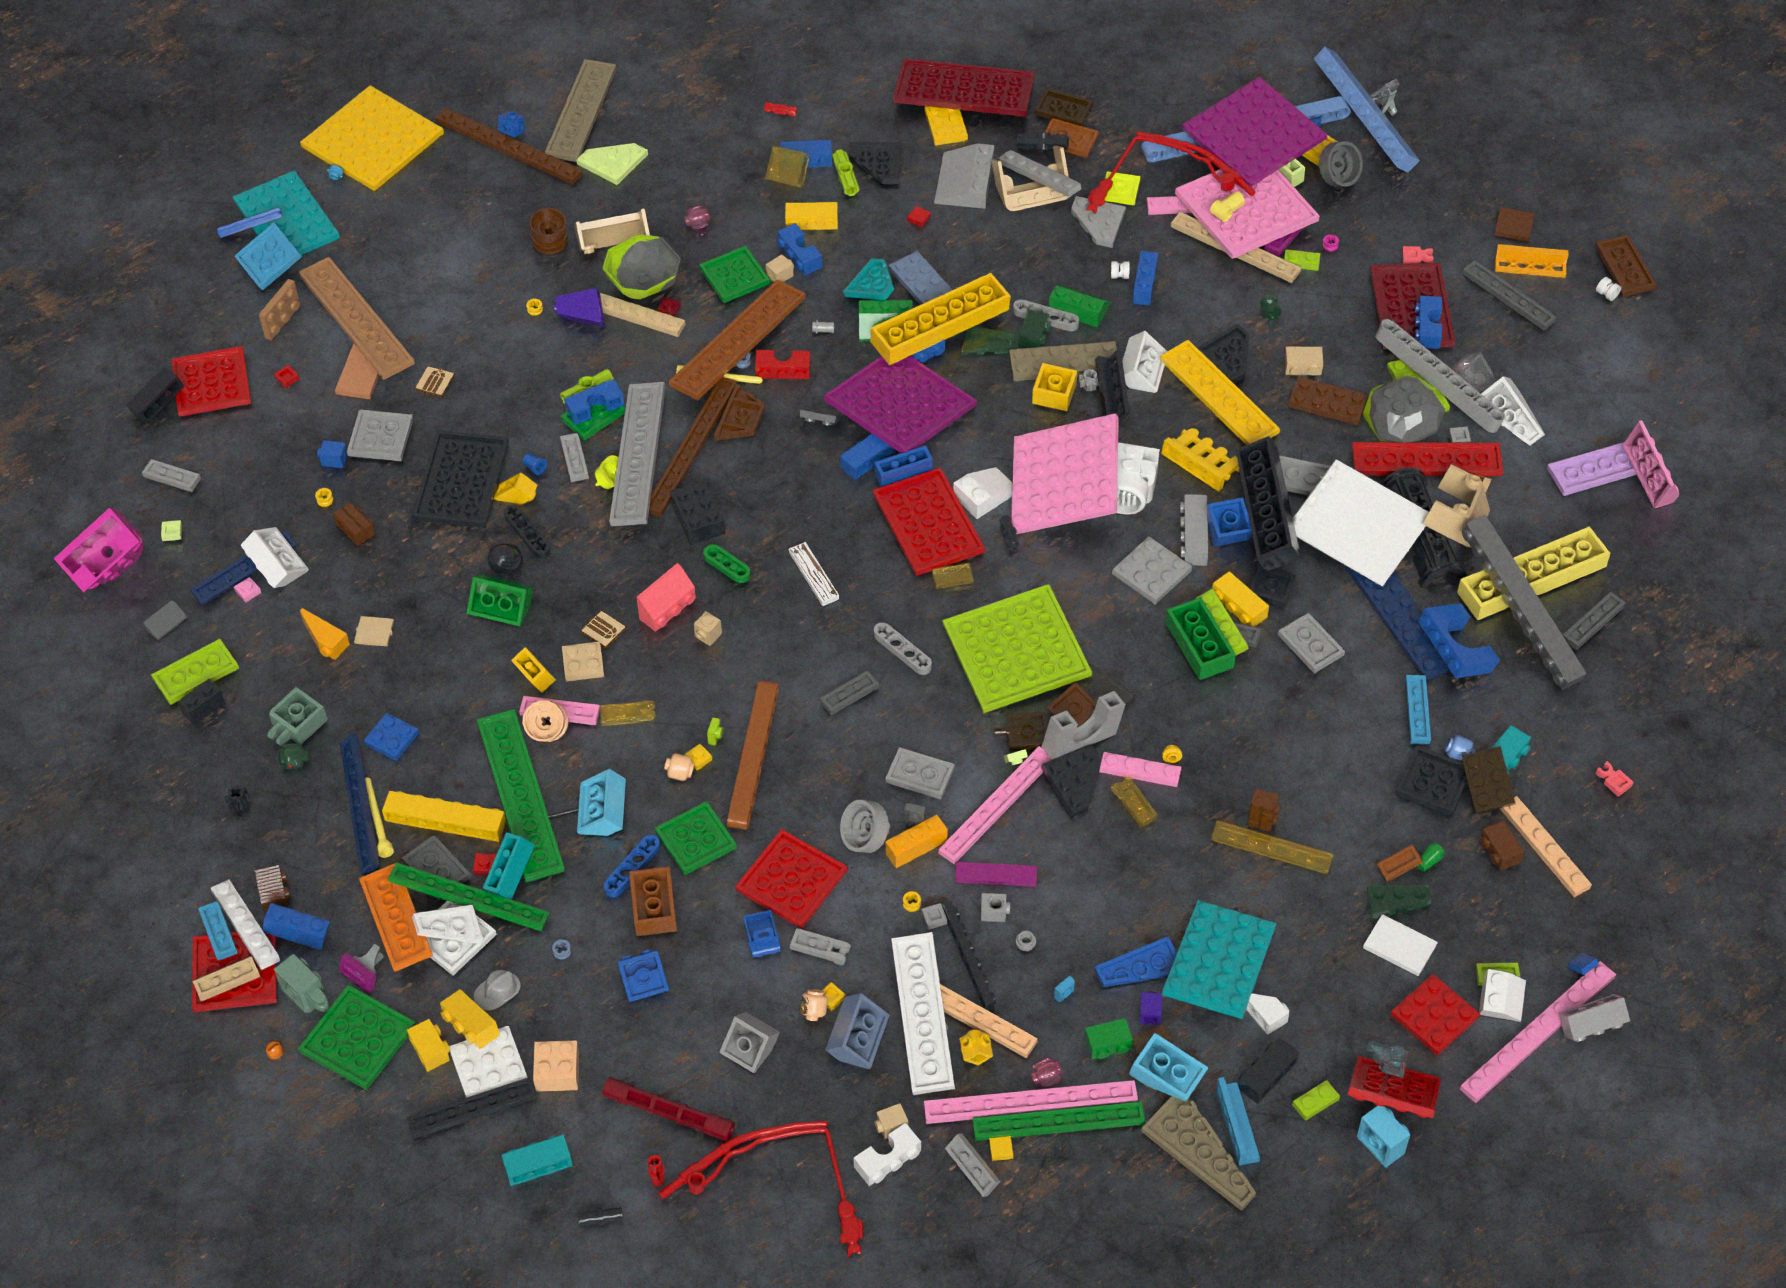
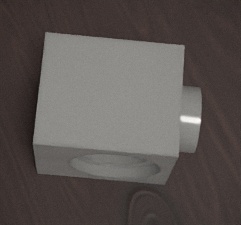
(991, 900)

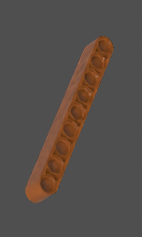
(753, 755)

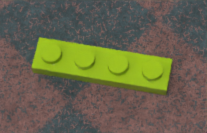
(1224, 621)

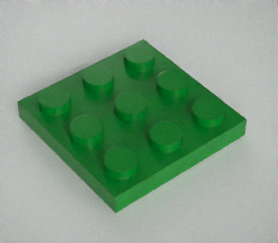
(734, 274)
(695, 838)

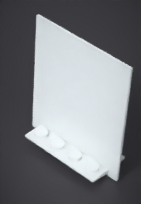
(1359, 522)

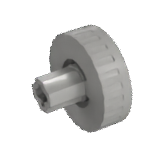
(868, 834)

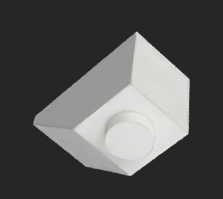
(1268, 1012)

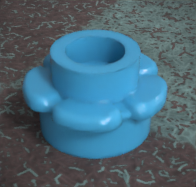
(335, 172)

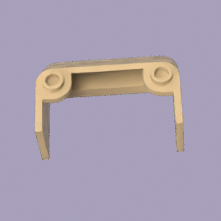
(1032, 193)
(610, 231)
(1449, 520)

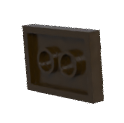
(1063, 107)
(1488, 780)

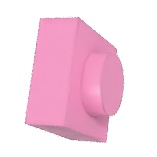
(247, 589)

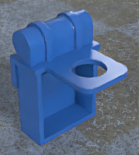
(761, 934)

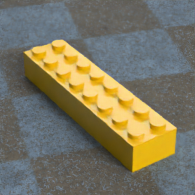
(940, 318)

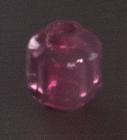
(697, 217)
(1047, 1072)

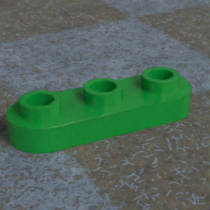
(724, 558)

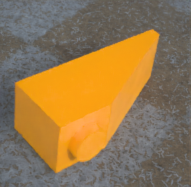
(327, 637)

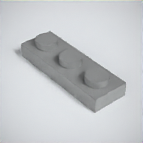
(574, 457)
(171, 475)
(972, 1165)

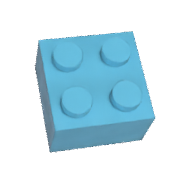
(1383, 1135)

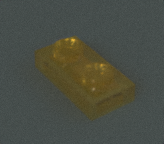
(952, 576)

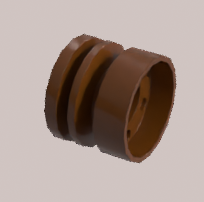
(548, 231)

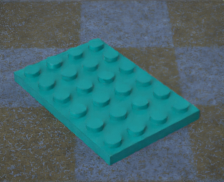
(301, 218)
(1219, 959)

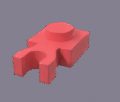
(1415, 255)
(1615, 781)

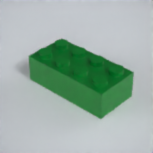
(1200, 638)

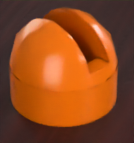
(276, 1050)

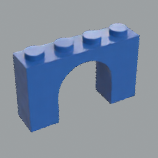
(1460, 660)

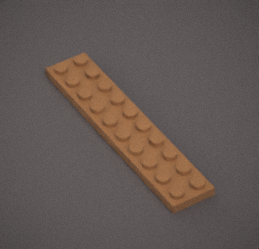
(356, 318)

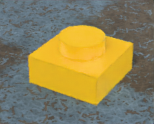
(699, 756)

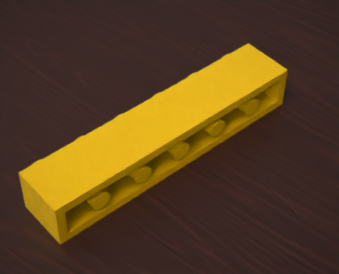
(444, 816)

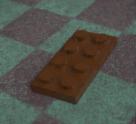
(1625, 265)
(1328, 400)

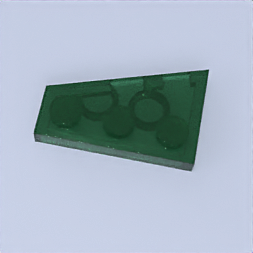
(988, 340)
(1392, 898)

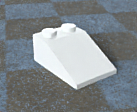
(983, 491)

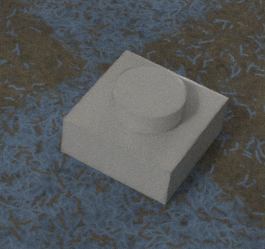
(1459, 435)
(934, 916)

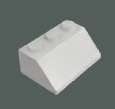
(1143, 363)
(274, 557)

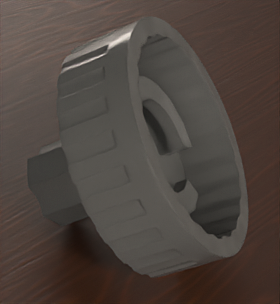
(1332, 164)

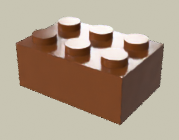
(653, 901)

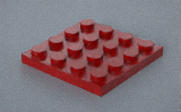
(211, 381)
(791, 878)
(255, 992)
(1412, 1093)

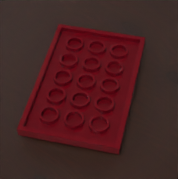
(1399, 289)

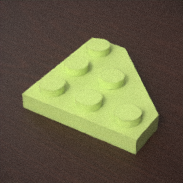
(613, 161)

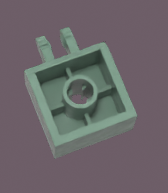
(296, 717)
(301, 984)

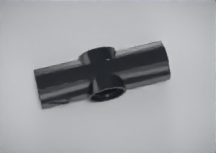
(1042, 141)

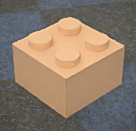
(556, 1066)

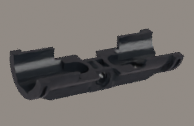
(1427, 559)

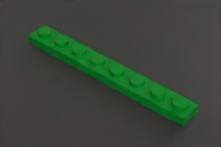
(467, 895)
(1059, 1121)

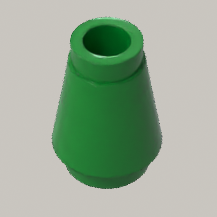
(1430, 856)

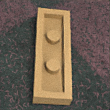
(226, 979)

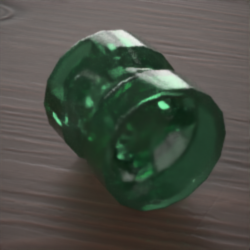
(1271, 307)

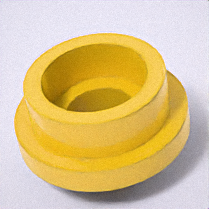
(1172, 754)

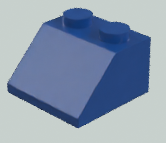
(1228, 522)

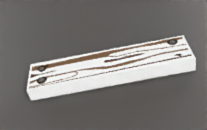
(814, 574)

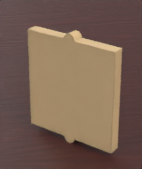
(374, 631)

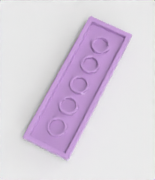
(1591, 469)

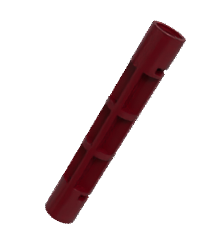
(680, 1113)

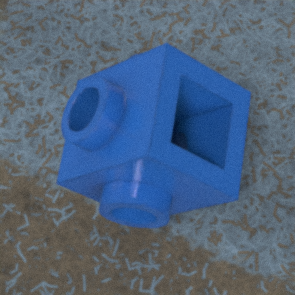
(511, 124)

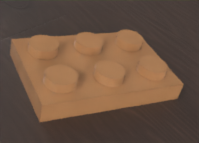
(279, 309)

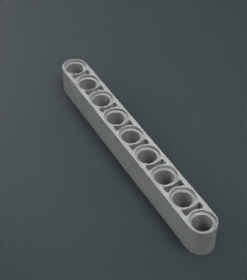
(1440, 376)

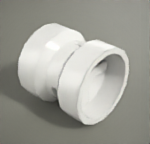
(1124, 270)
(1608, 288)

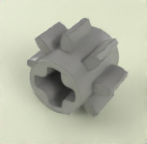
(1089, 380)

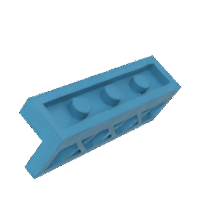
(1237, 1122)

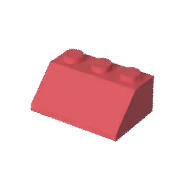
(665, 598)

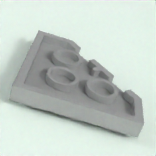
(1102, 225)

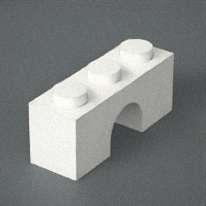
(875, 1166)

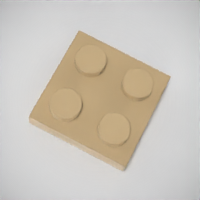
(582, 661)

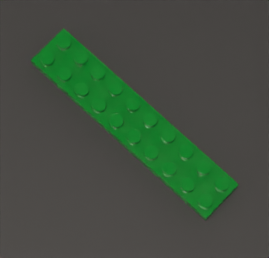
(520, 792)

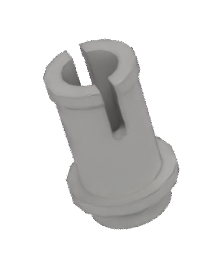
(822, 327)

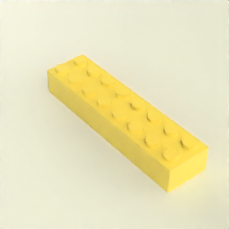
(1543, 568)

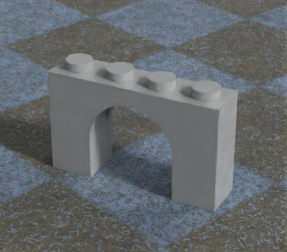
(1065, 737)

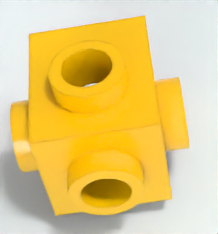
(976, 1047)

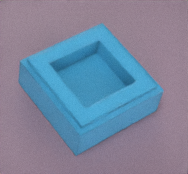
(1064, 989)

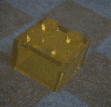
(787, 167)

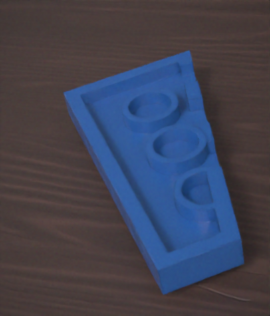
(1139, 965)

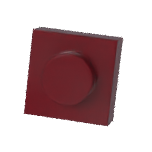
(669, 306)

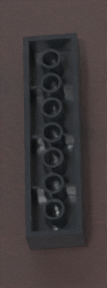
(1268, 504)

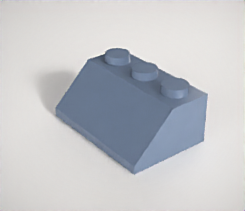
(857, 1031)

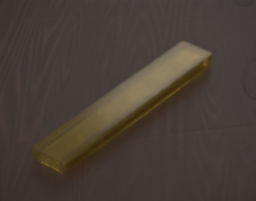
(1272, 847)

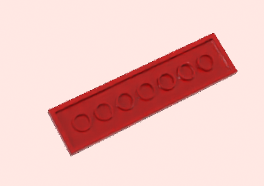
(1431, 458)

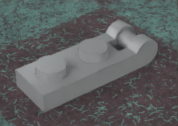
(820, 946)

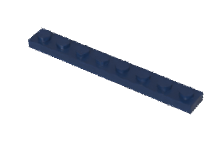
(359, 804)

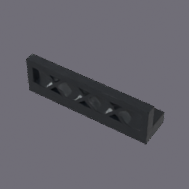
(1112, 386)

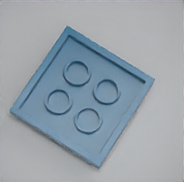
(268, 256)

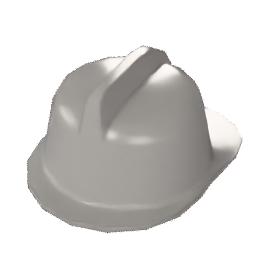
(496, 990)

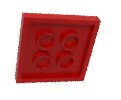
(1435, 1014)

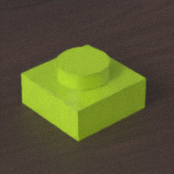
(715, 731)

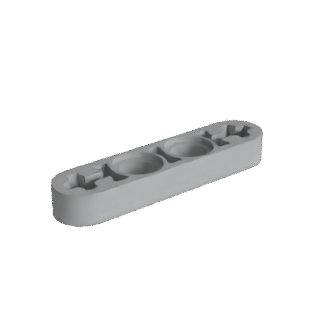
(1066, 316)
(905, 646)

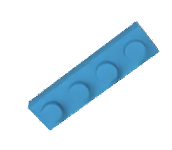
(1418, 709)

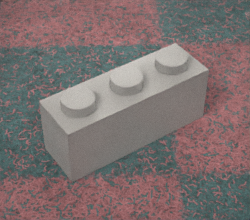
(1594, 1017)

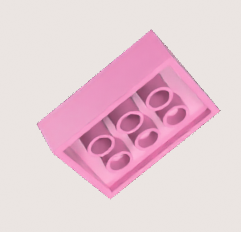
(1650, 467)

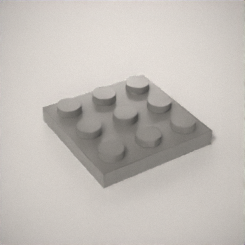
(380, 435)
(1152, 570)

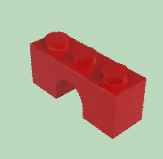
(795, 368)

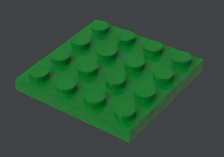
(356, 1037)

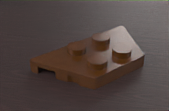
(740, 416)

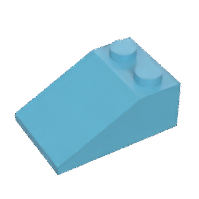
(1167, 1068)

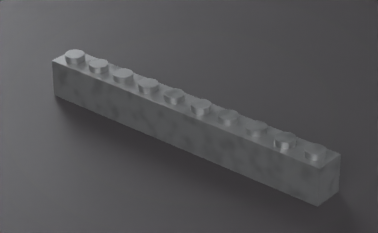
(1523, 602)

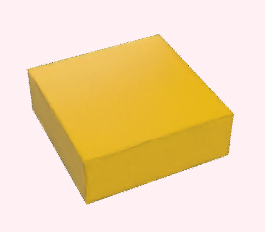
(834, 995)
(1001, 1148)

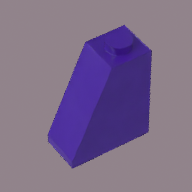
(581, 307)

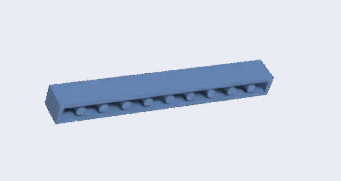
(1366, 109)

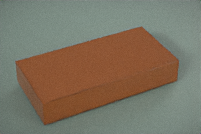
(1399, 863)

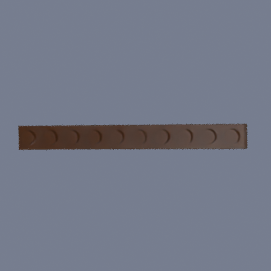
(509, 146)
(691, 445)

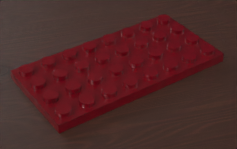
(964, 87)

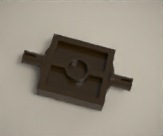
(1024, 730)

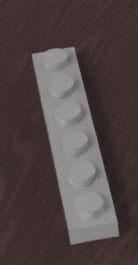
(1040, 173)

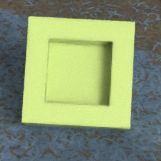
(171, 530)
(1016, 757)

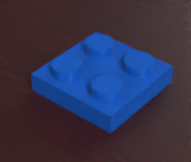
(391, 736)

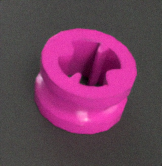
(1330, 238)

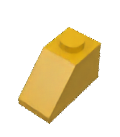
(516, 490)

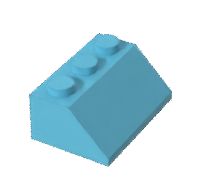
(601, 804)

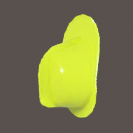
(606, 472)

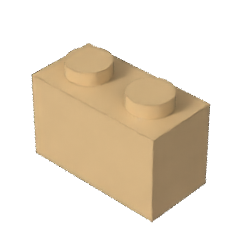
(1303, 361)

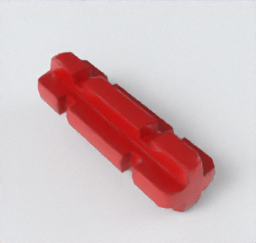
(780, 109)

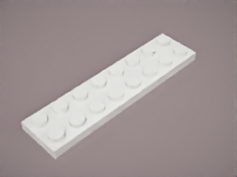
(922, 1014)

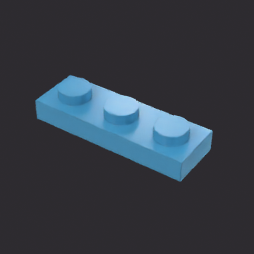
(217, 930)

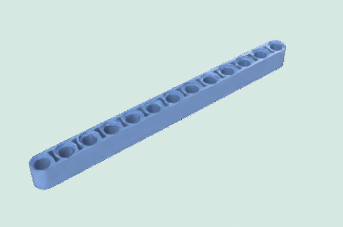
(1328, 110)

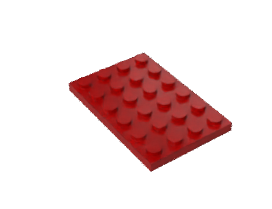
(928, 521)

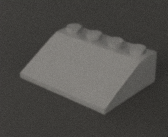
(965, 176)

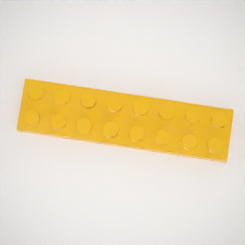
(1219, 393)

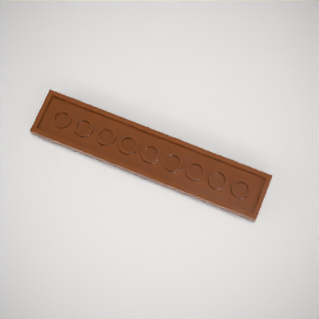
(737, 340)

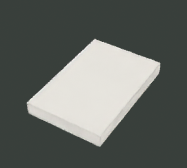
(1400, 945)

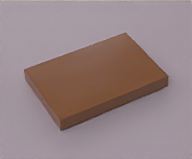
(1080, 138)

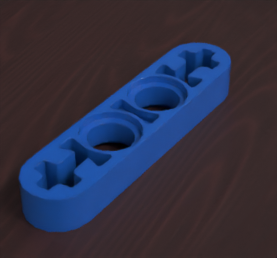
(629, 864)

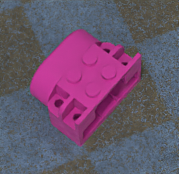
(87, 556)

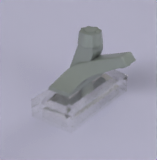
(1385, 96)

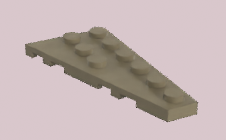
(1192, 1142)

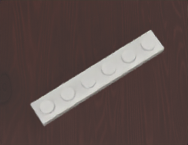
(245, 924)

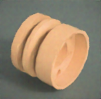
(534, 721)

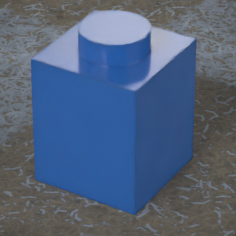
(332, 454)

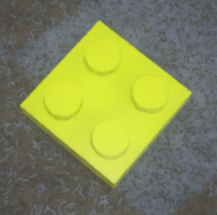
(1124, 188)

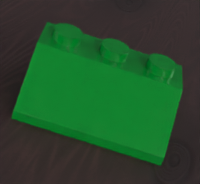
(1086, 306)
(877, 311)
(499, 599)

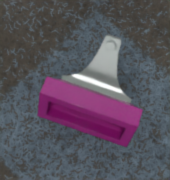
(361, 969)

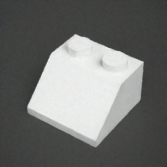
(1502, 995)

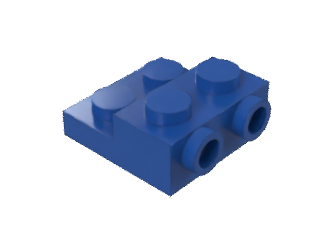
(642, 975)

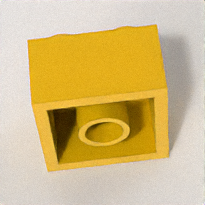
(1054, 387)

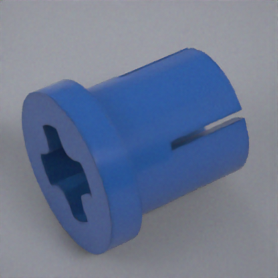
(535, 463)

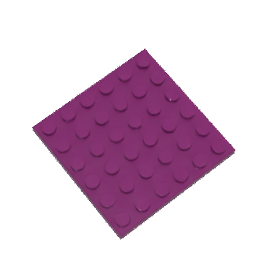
(1255, 131)
(900, 402)

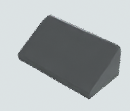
(164, 620)

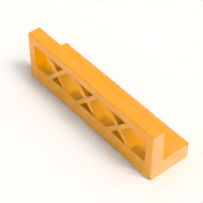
(1531, 257)

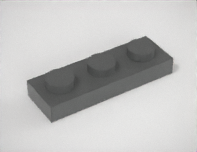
(849, 692)

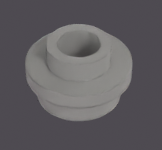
(1025, 936)

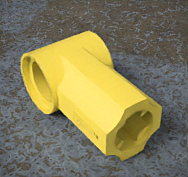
(1226, 207)

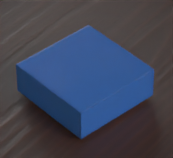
(1583, 963)

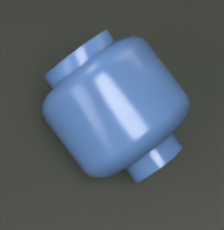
(1458, 747)

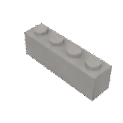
(1195, 529)

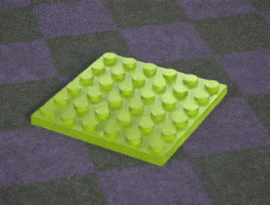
(1016, 648)

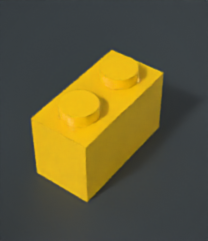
(533, 670)
(428, 1044)

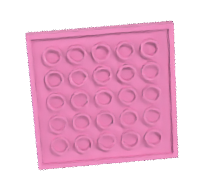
(1265, 216)
(1065, 474)

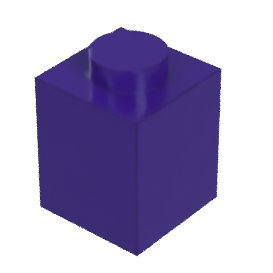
(1150, 1008)

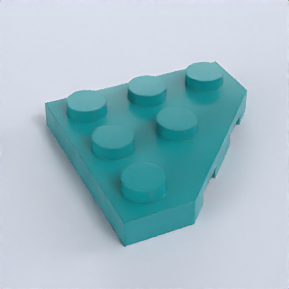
(871, 282)

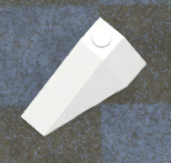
(1517, 413)

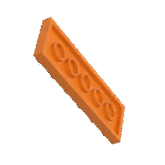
(393, 916)

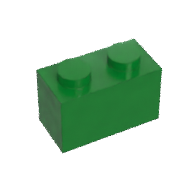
(1108, 1039)

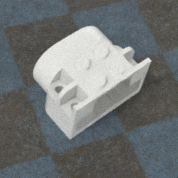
(1136, 477)

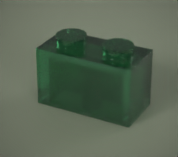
(1034, 329)

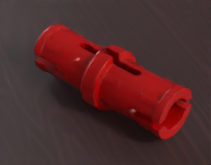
(656, 1170)

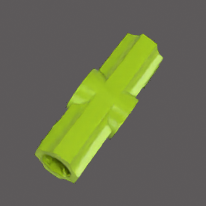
(845, 172)
(587, 382)

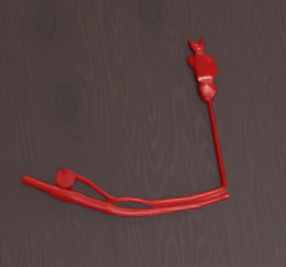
(1227, 180)
(851, 1226)

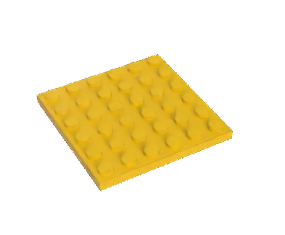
(372, 137)

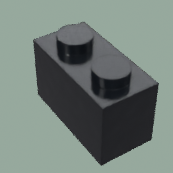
(201, 702)

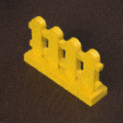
(1194, 463)

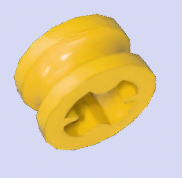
(534, 302)
(319, 497)
(913, 906)

